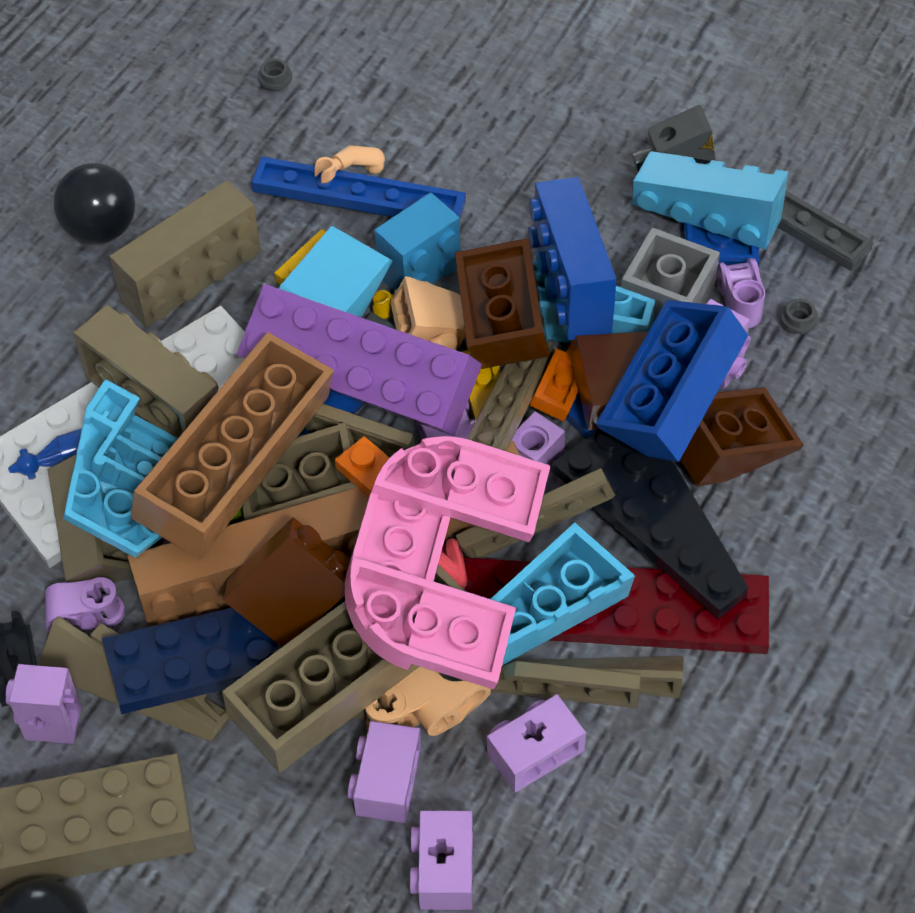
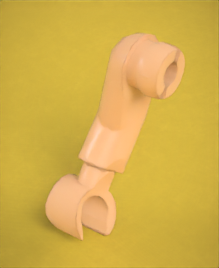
(370, 157)

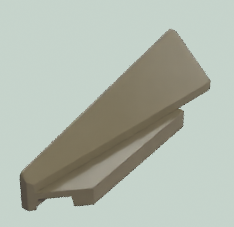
(89, 672)
(594, 680)

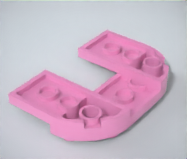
(401, 542)

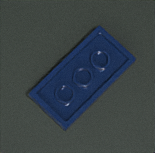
(183, 658)

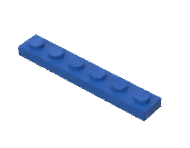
(346, 189)

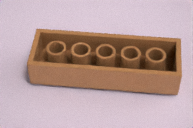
(231, 445)

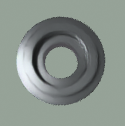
(274, 74)
(799, 309)

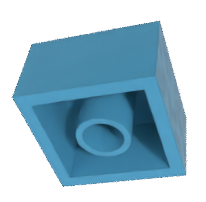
(420, 242)

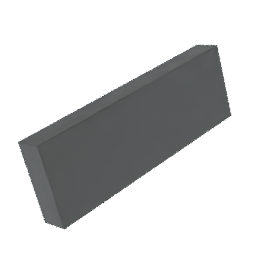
(823, 232)

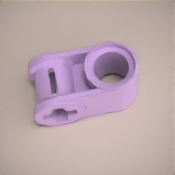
(742, 289)
(82, 604)

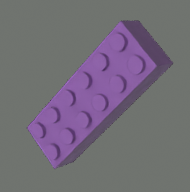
(370, 359)

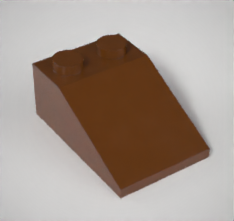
(501, 304)
(738, 436)

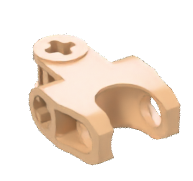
(427, 700)

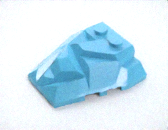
(110, 463)

